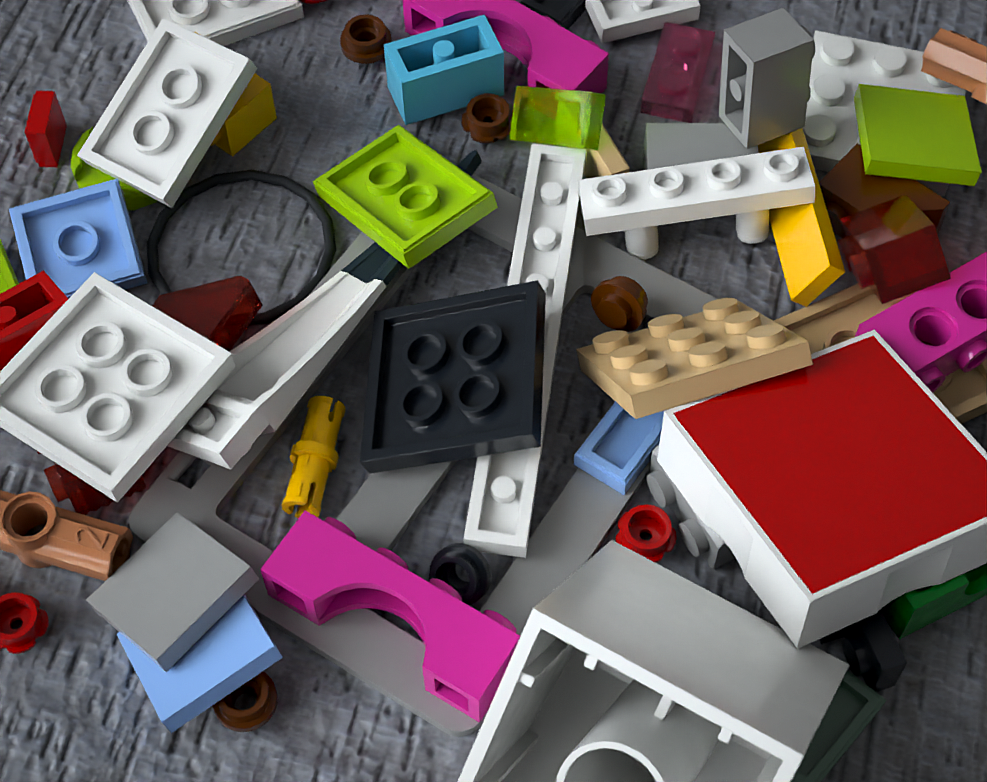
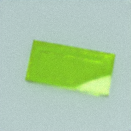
(557, 117)

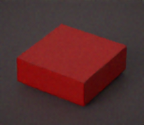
(45, 128)

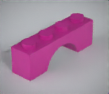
(547, 50)
(327, 572)

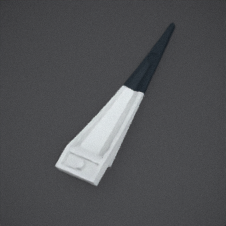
(287, 357)

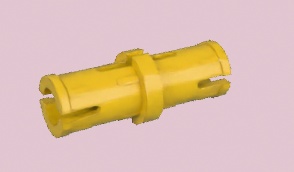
(314, 456)

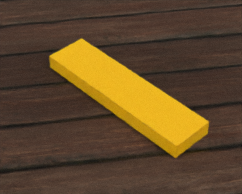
(804, 235)

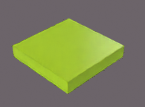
(916, 135)

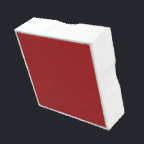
(833, 485)

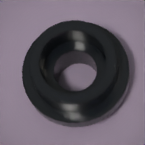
(472, 561)

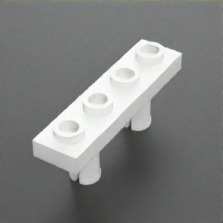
(696, 191)

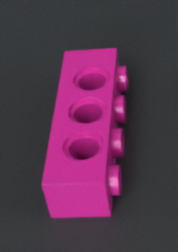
(942, 319)

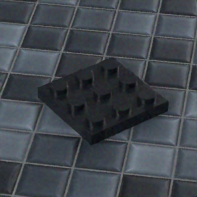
(455, 378)

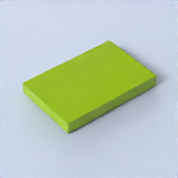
(405, 195)

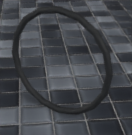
(239, 176)

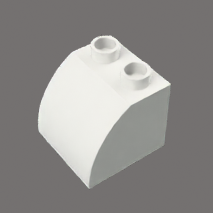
(650, 683)

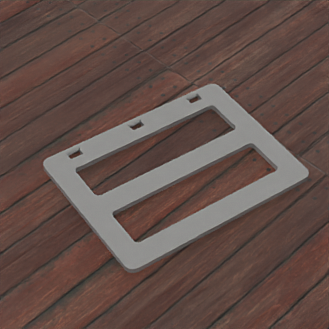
(392, 499)

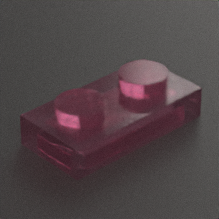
(677, 72)

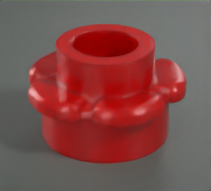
(651, 520)
(35, 622)

